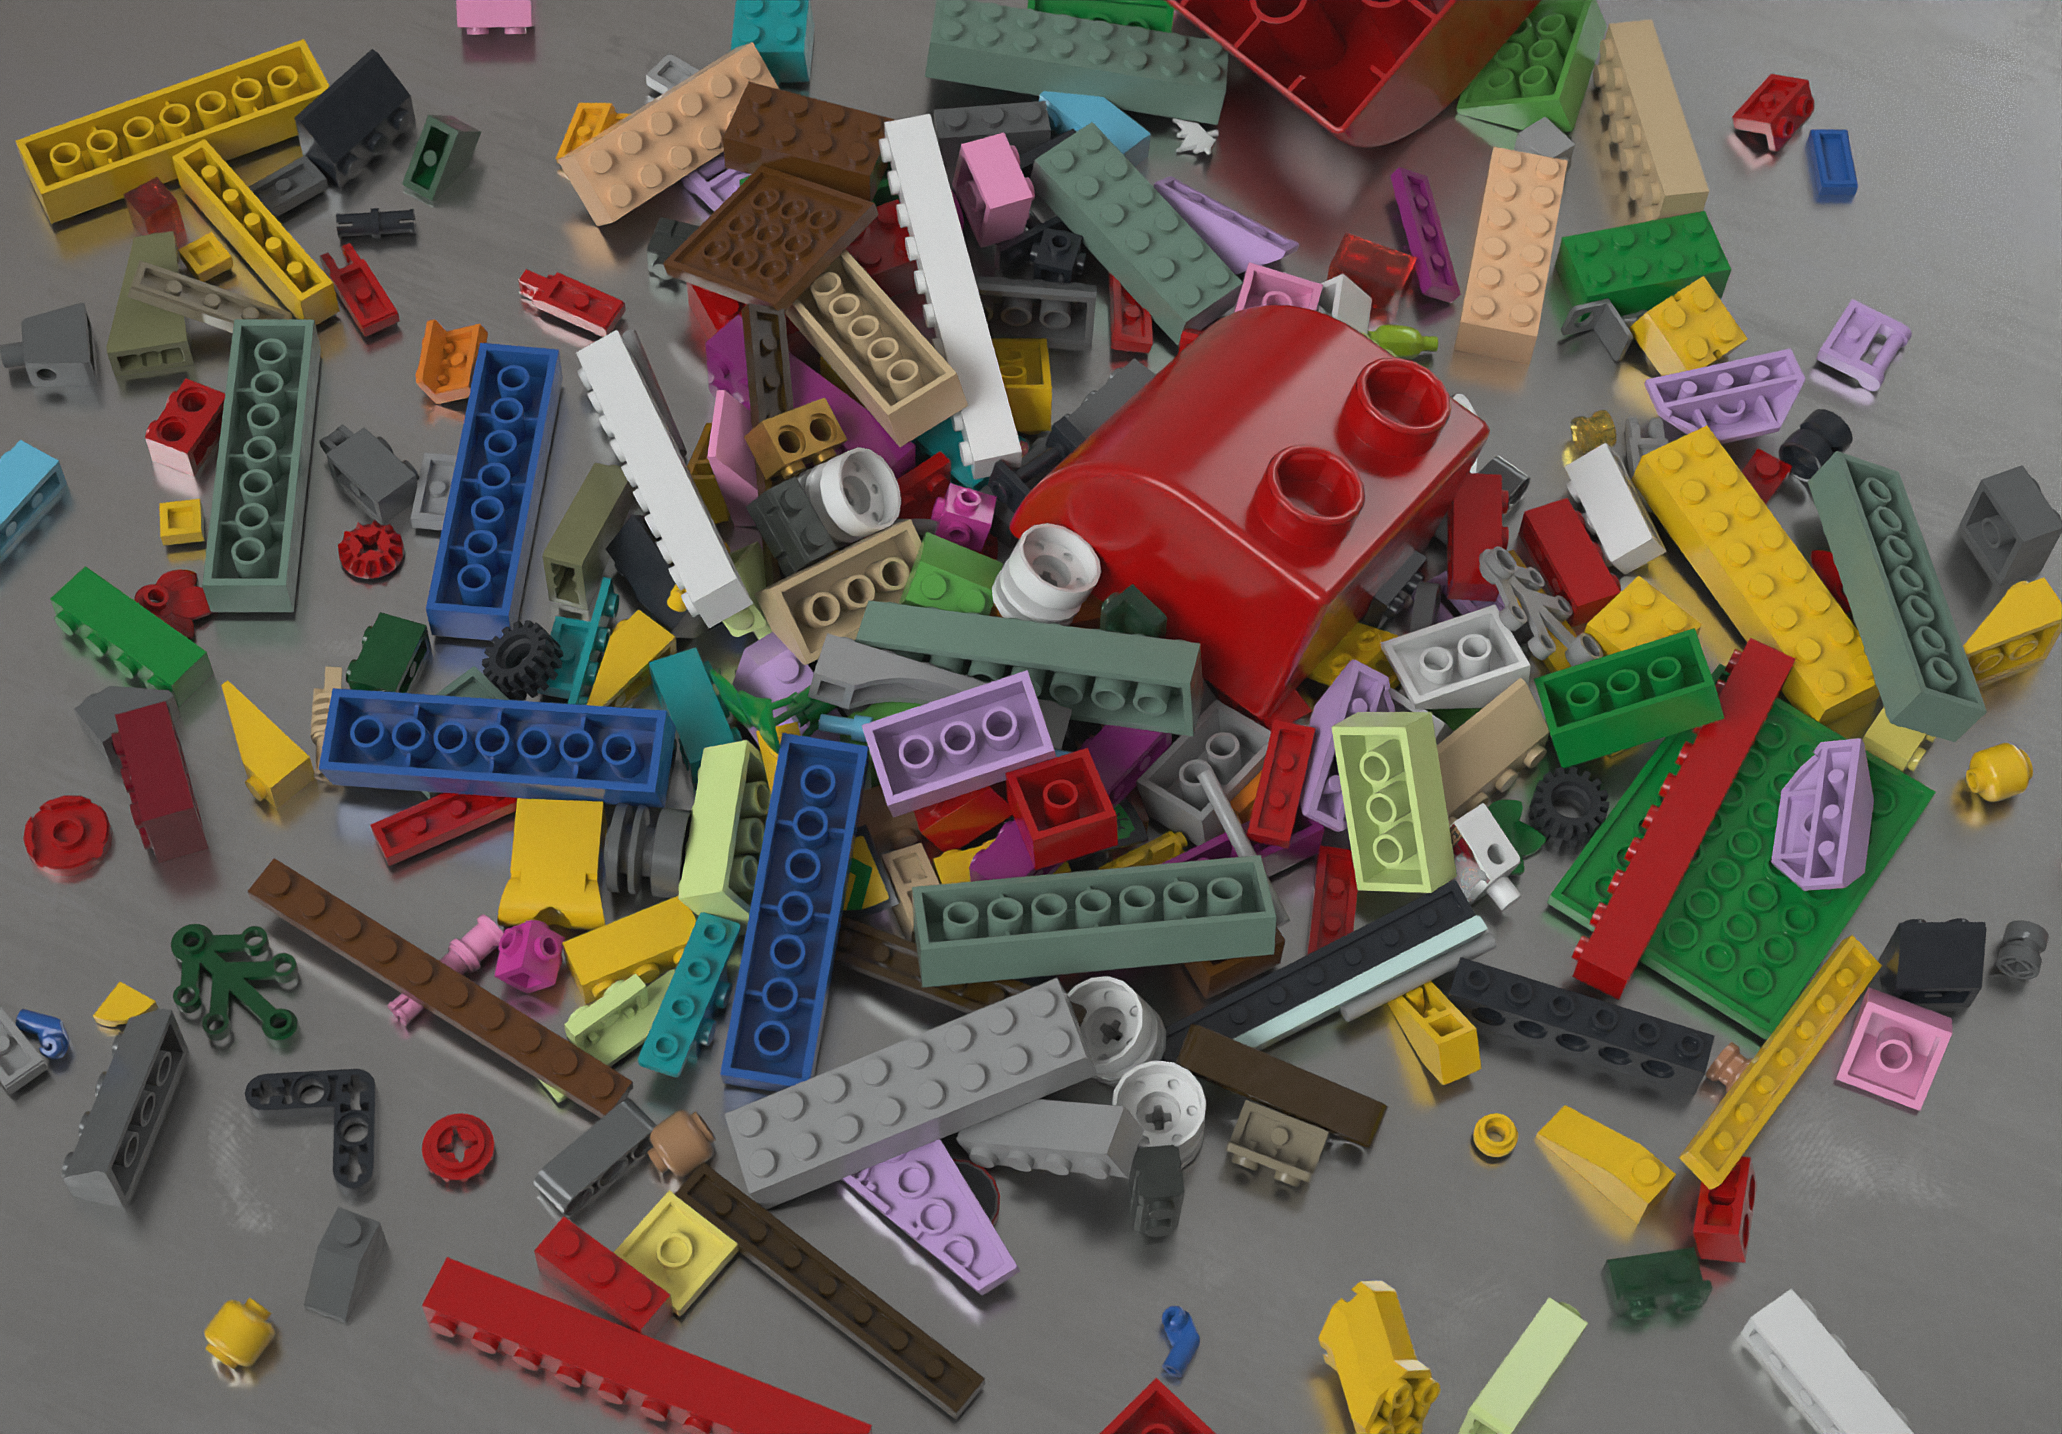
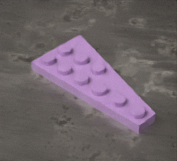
(940, 1212)

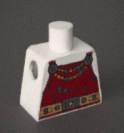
(1484, 858)

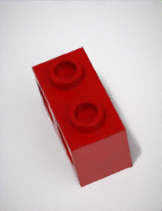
(187, 427)
(1726, 1215)

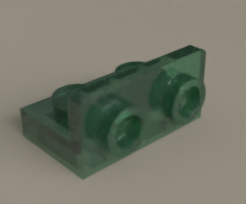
(1132, 614)
(1657, 1283)

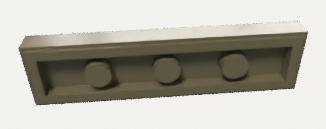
(197, 298)

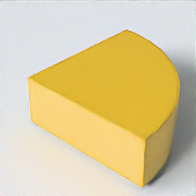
(123, 1004)

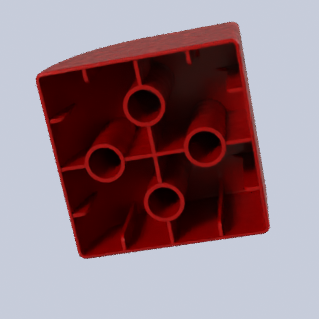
(1362, 64)
(1265, 490)

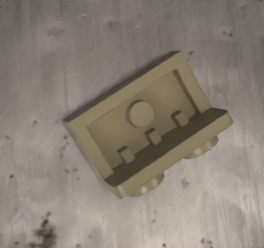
(1276, 1142)

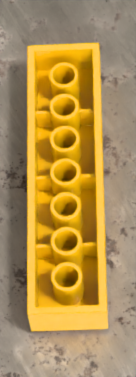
(134, 141)
(1757, 573)

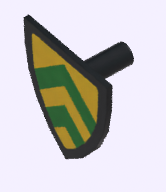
(868, 883)

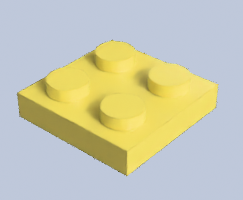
(677, 1250)

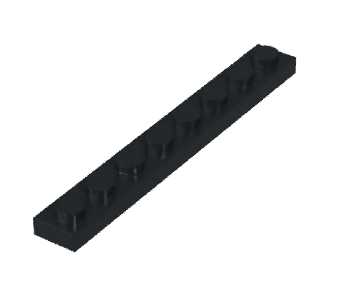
(1326, 967)

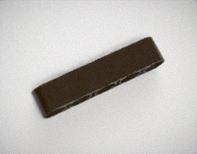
(1281, 1086)

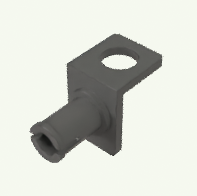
(1606, 322)

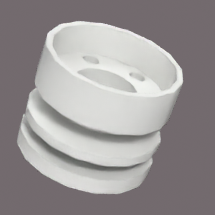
(853, 495)
(1046, 576)
(1115, 1011)
(1167, 1094)

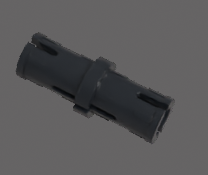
(376, 223)

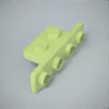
(616, 1021)

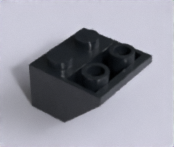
(1934, 962)

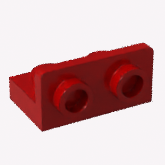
(1776, 109)
(922, 487)

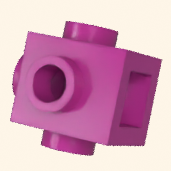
(964, 516)
(529, 956)

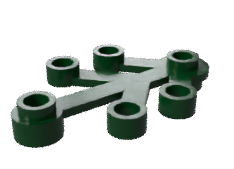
(232, 978)

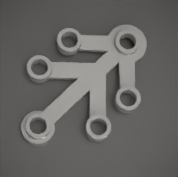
(1537, 608)

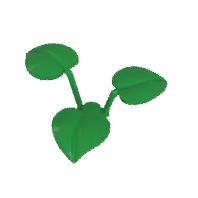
(759, 711)

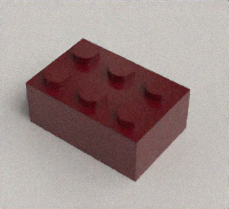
(158, 782)

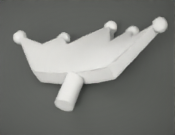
(1195, 137)

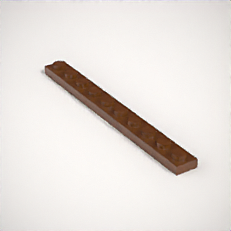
(440, 989)

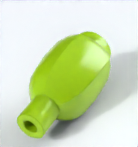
(1403, 340)

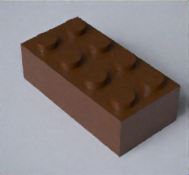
(806, 140)

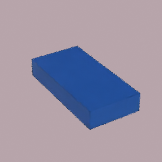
(1833, 162)

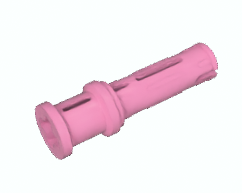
(462, 957)

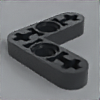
(334, 1102)

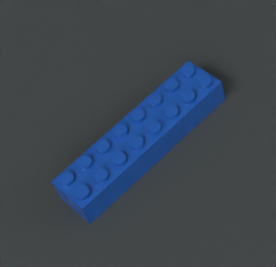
(495, 492)
(498, 747)
(795, 913)

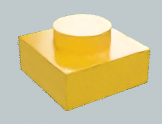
(206, 257)
(181, 522)

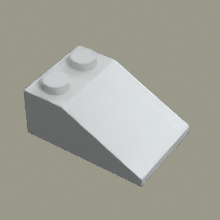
(1458, 661)

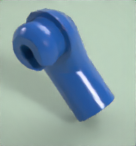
(50, 1032)

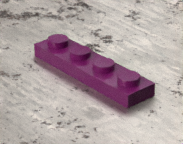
(1425, 235)

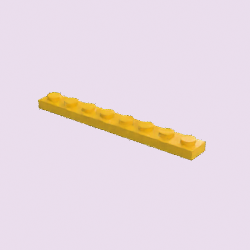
(1780, 1063)

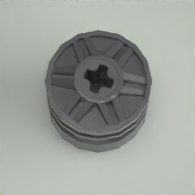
(646, 850)

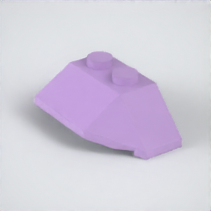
(1224, 230)
(1731, 397)
(775, 673)
(1353, 691)
(1826, 818)

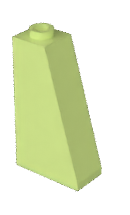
(1526, 1371)

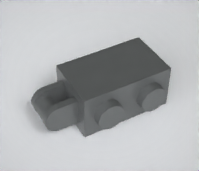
(370, 472)

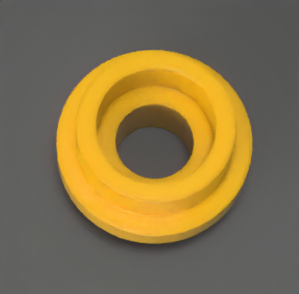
(1503, 1126)

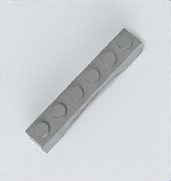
(859, 675)

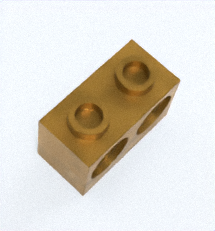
(805, 437)

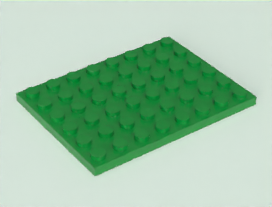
(1737, 923)

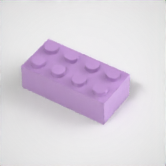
(958, 743)

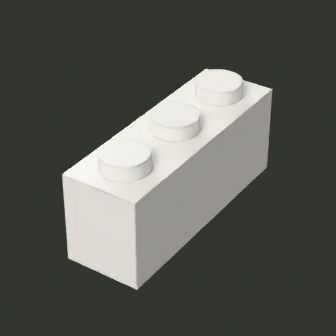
(1613, 509)

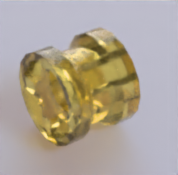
(1593, 431)

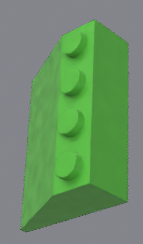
(1539, 68)

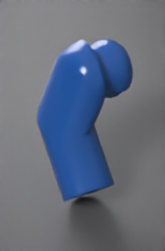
(1183, 1338)

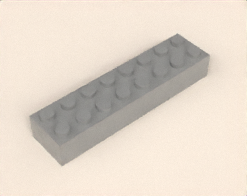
(909, 1094)

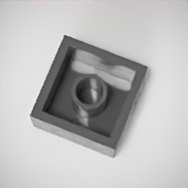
(2011, 525)

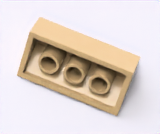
(837, 589)
(1491, 750)

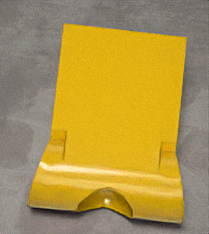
(556, 864)

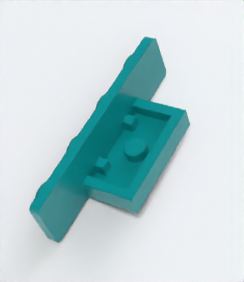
(581, 647)
(692, 997)

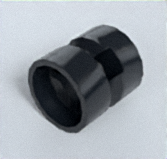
(1815, 443)

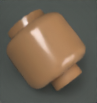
(681, 1143)

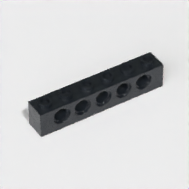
(1581, 1026)

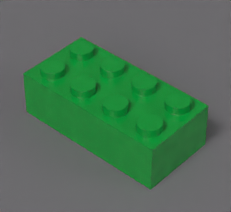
(1641, 262)
(1629, 698)

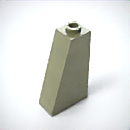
(141, 334)
(577, 548)

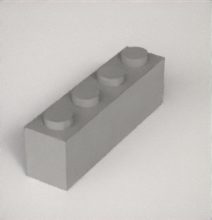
(1056, 1139)

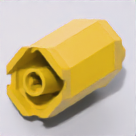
(1377, 1362)

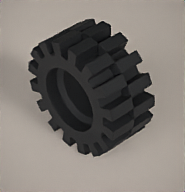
(541, 659)
(1576, 788)

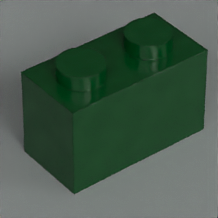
(389, 655)

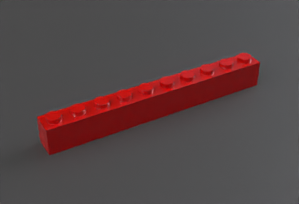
(1681, 821)
(618, 1360)

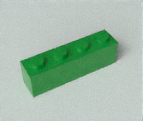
(130, 636)

